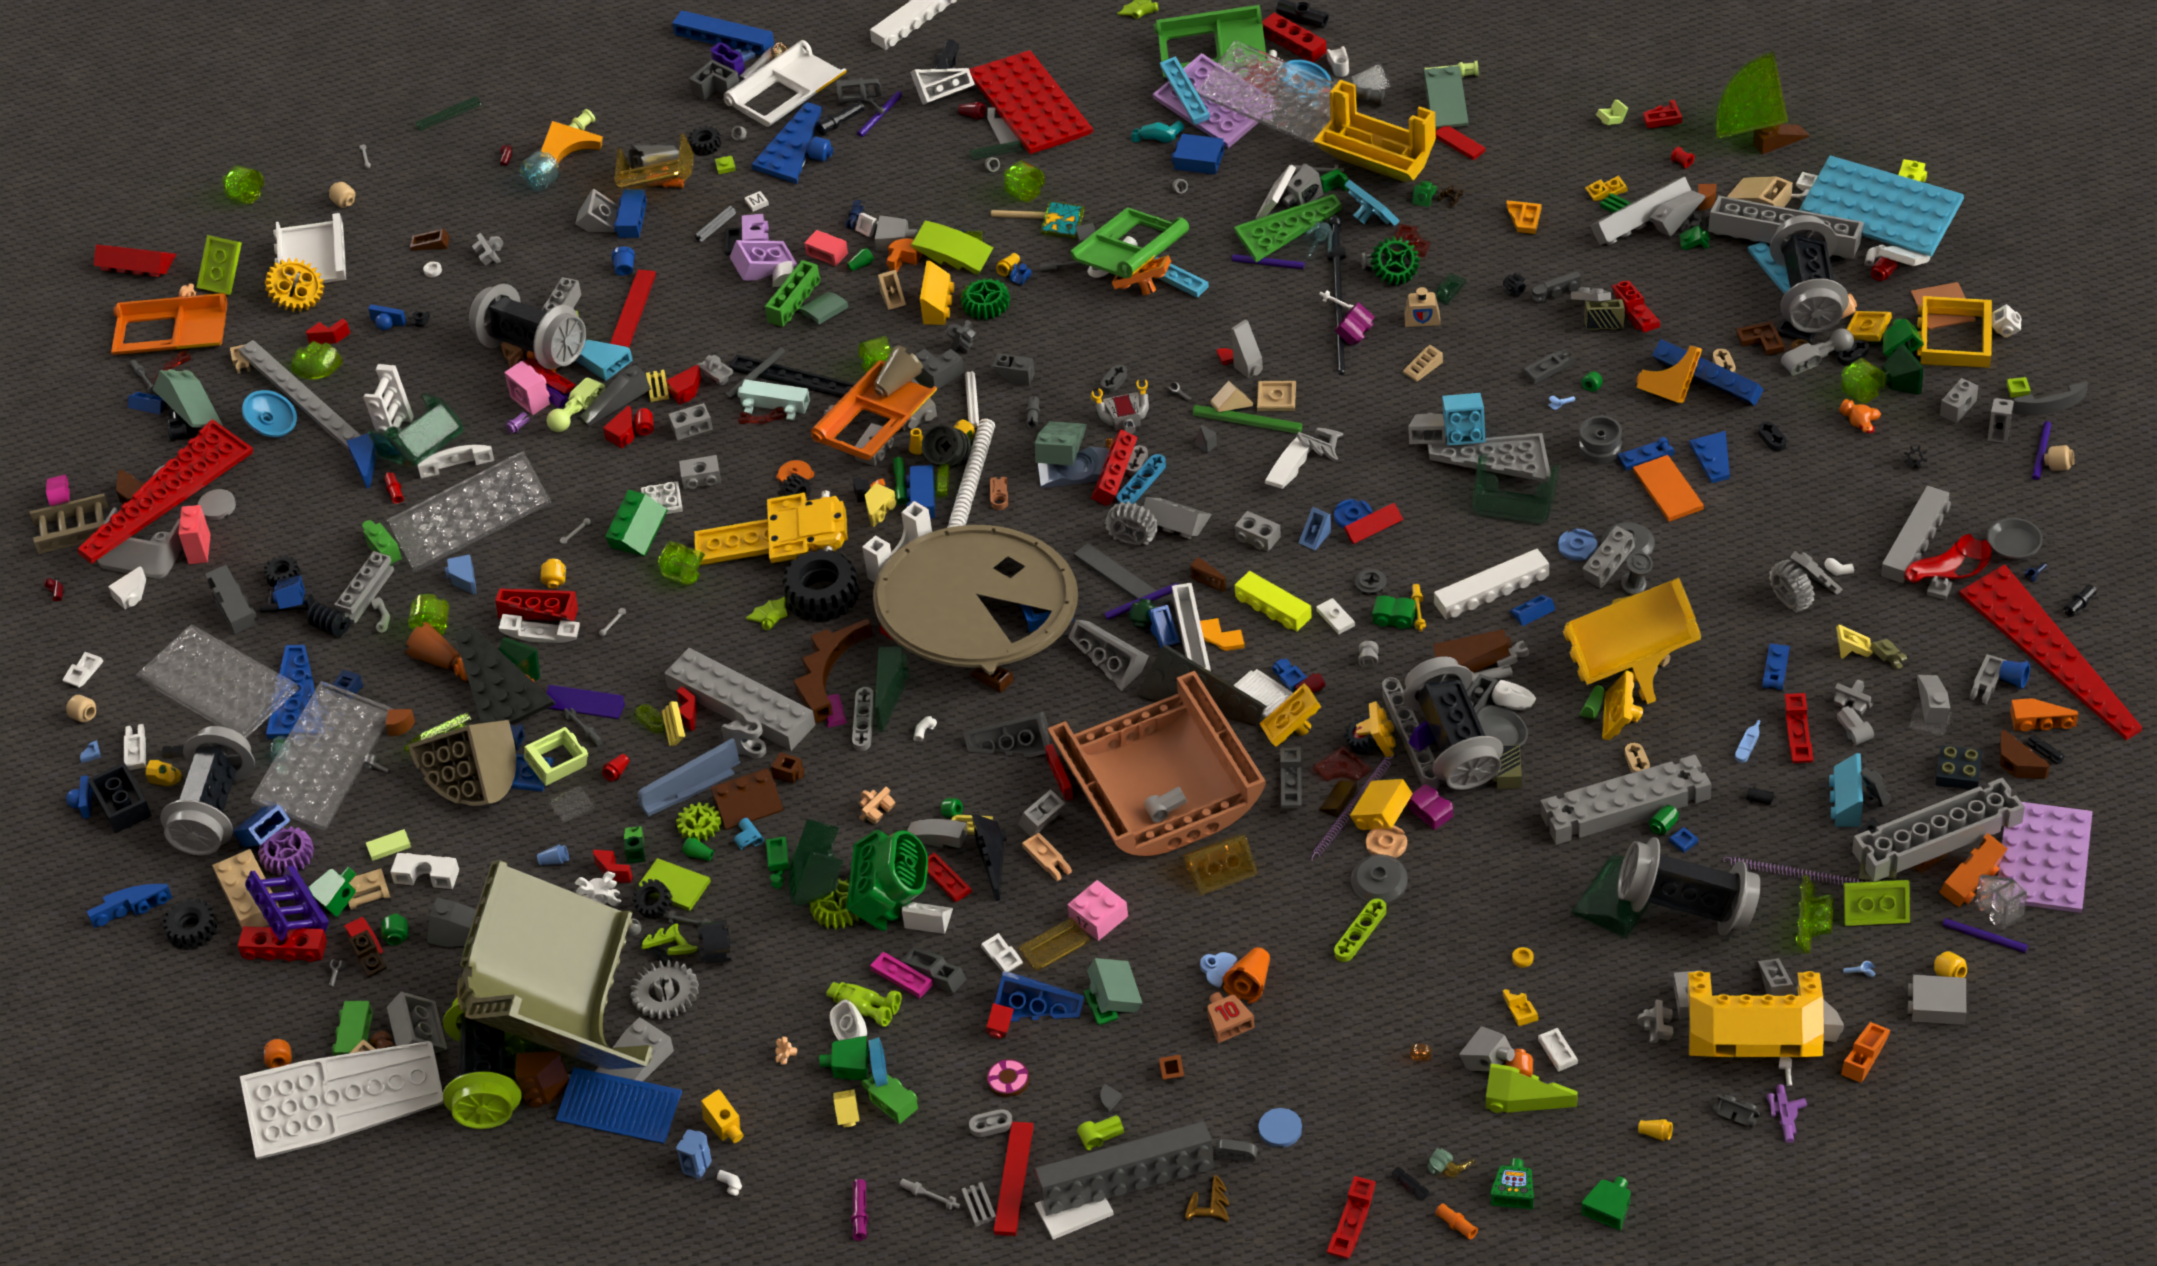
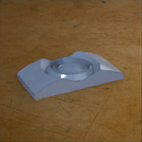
(1085, 469)

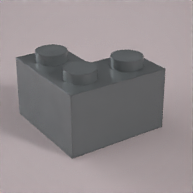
(712, 78)
(940, 370)

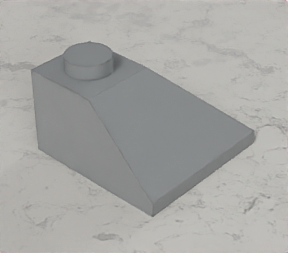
(597, 213)

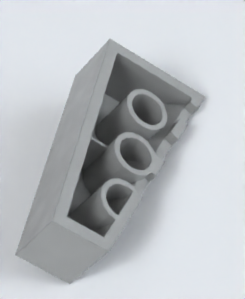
(1115, 657)

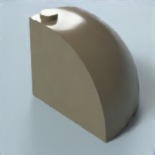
(469, 763)

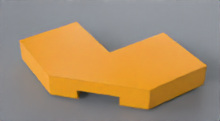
(1226, 640)

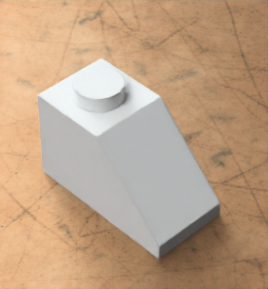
(129, 588)

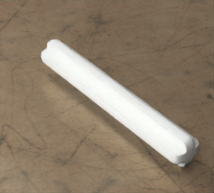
(972, 398)

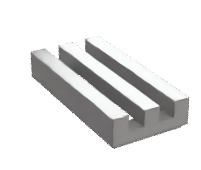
(973, 1190)

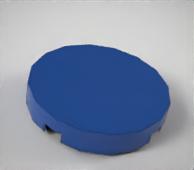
(1344, 517)

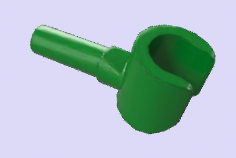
(777, 880)

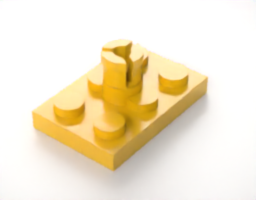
(1619, 706)
(1291, 716)

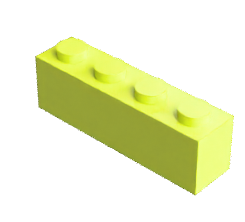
(1272, 601)

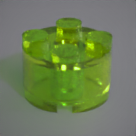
(1026, 177)
(241, 181)
(873, 351)
(1862, 376)
(431, 610)

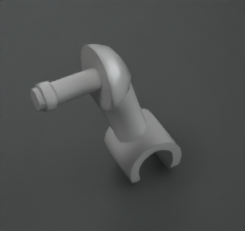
(382, 626)

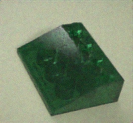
(1602, 904)

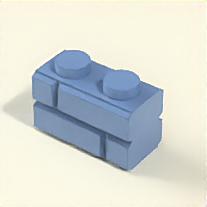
(694, 1153)

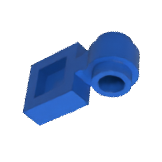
(1288, 675)

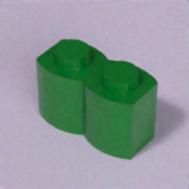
(1394, 612)

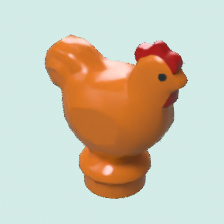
(1860, 415)

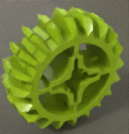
(829, 913)

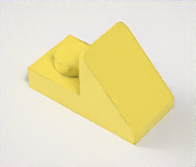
(1852, 641)

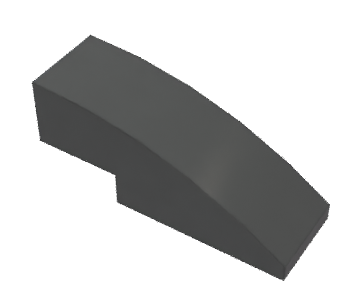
(934, 967)

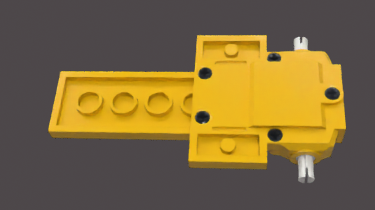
(787, 533)

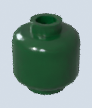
(1139, 613)

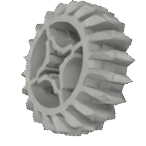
(1131, 523)
(1791, 585)

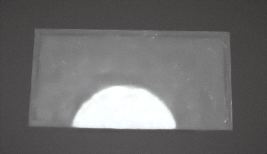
(1270, 92)
(469, 511)
(217, 681)
(322, 755)

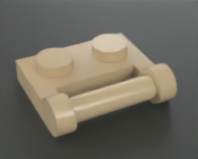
(368, 883)

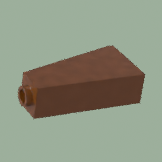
(1477, 650)

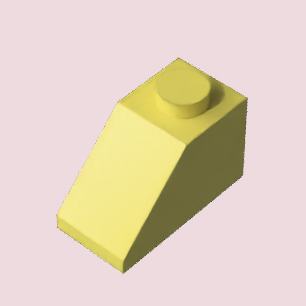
(846, 1108)

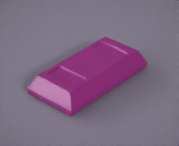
(838, 716)

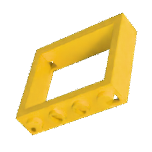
(1956, 306)

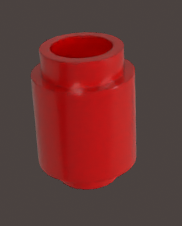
(1883, 268)
(644, 422)

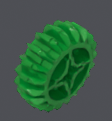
(1387, 248)
(974, 300)

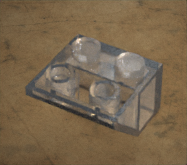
(2001, 899)

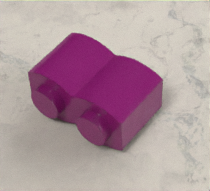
(1354, 324)
(1430, 806)

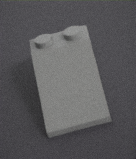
(642, 1034)

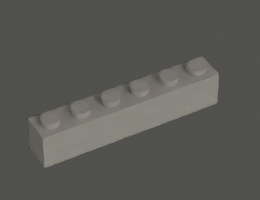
(1637, 213)
(1916, 533)

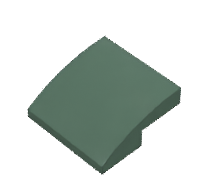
(824, 307)

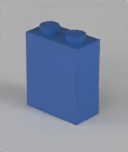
(1198, 154)
(261, 825)

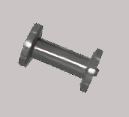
(1638, 566)

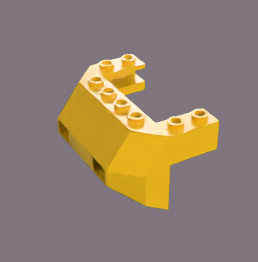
(1373, 142)
(1755, 1023)

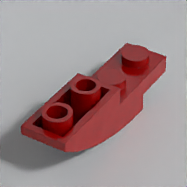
(1635, 308)

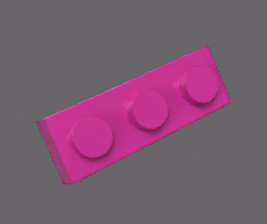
(901, 975)

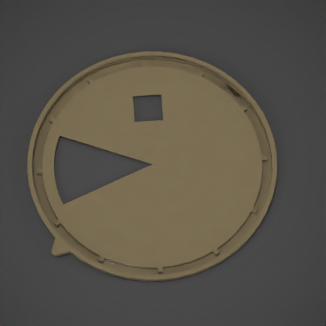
(931, 601)

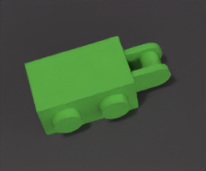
(380, 540)
(892, 1098)

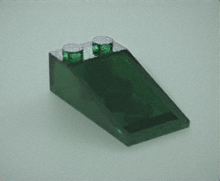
(890, 682)

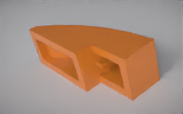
(1865, 1052)

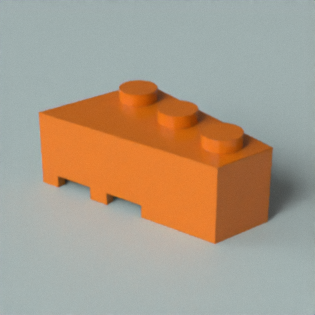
(1964, 880)

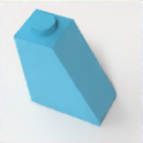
(604, 358)

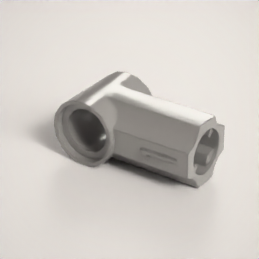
(1856, 729)
(1158, 807)

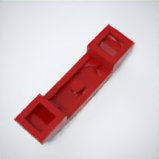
(1798, 728)
(1353, 1218)

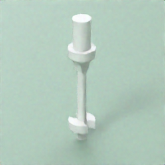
(1326, 296)

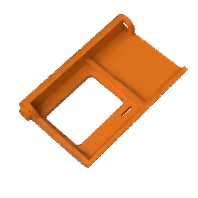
(197, 322)
(897, 407)

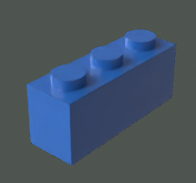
(630, 213)
(922, 487)

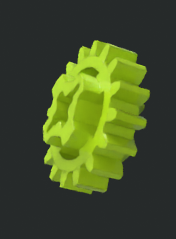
(698, 821)

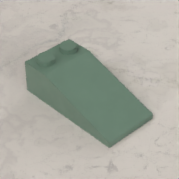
(1446, 96)
(186, 397)
(1059, 443)

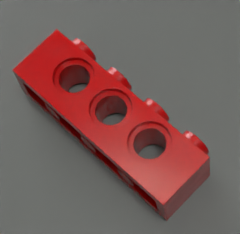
(1293, 37)
(1114, 467)
(297, 945)

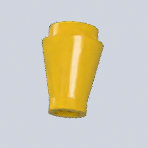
(1005, 265)
(915, 443)
(1656, 1128)

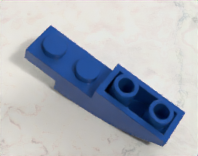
(135, 899)

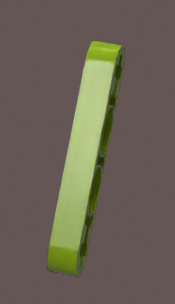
(1362, 931)

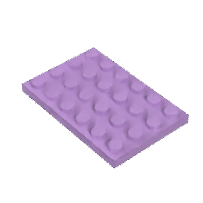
(1222, 121)
(2049, 856)

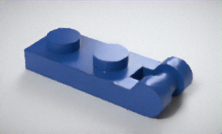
(1645, 453)
(1776, 666)

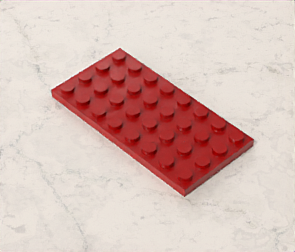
(1030, 102)

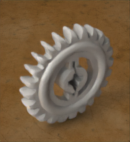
(680, 975)

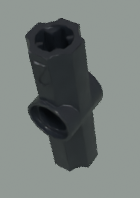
(1302, 13)
(947, 57)

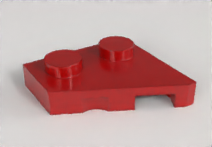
(1662, 116)

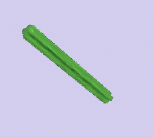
(1247, 419)

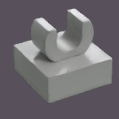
(1939, 588)

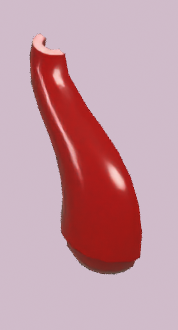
(1948, 562)

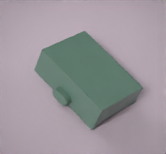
(1114, 985)

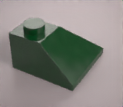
(1903, 371)
(522, 656)

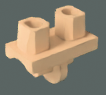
(872, 803)

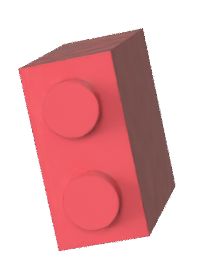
(194, 534)

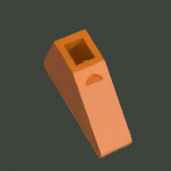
(2036, 714)

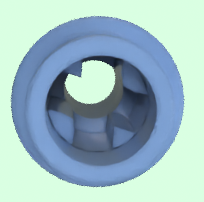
(553, 856)

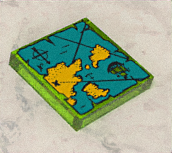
(1062, 219)

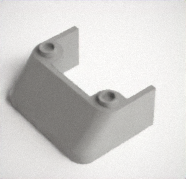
(153, 556)

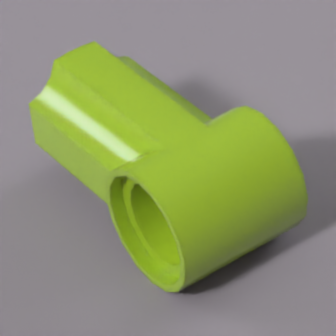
(1095, 1134)

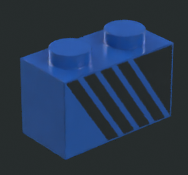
(289, 592)

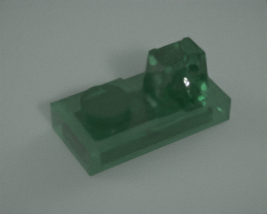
(1449, 288)

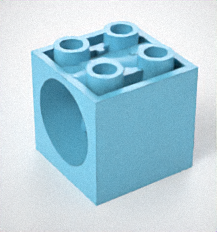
(1464, 419)

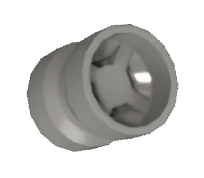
(1368, 654)

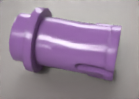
(515, 424)

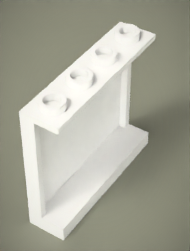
(315, 244)

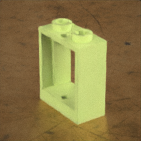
(548, 775)

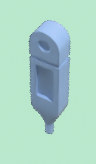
(1747, 743)

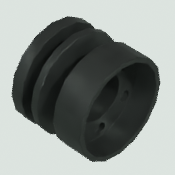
(936, 444)

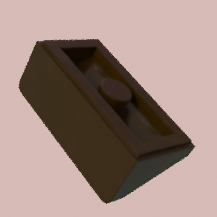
(1339, 797)

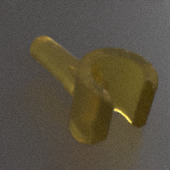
(1454, 1170)

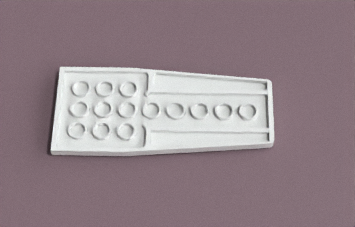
(338, 1096)

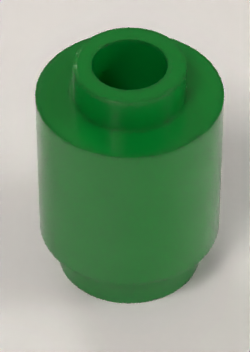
(1664, 819)

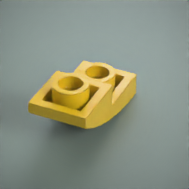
(1601, 190)

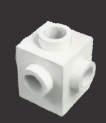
(2006, 321)

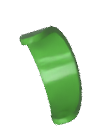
(1593, 703)

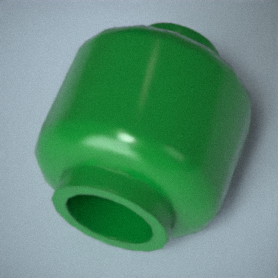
(394, 929)

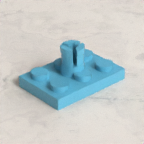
(1369, 206)

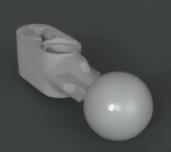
(1810, 355)

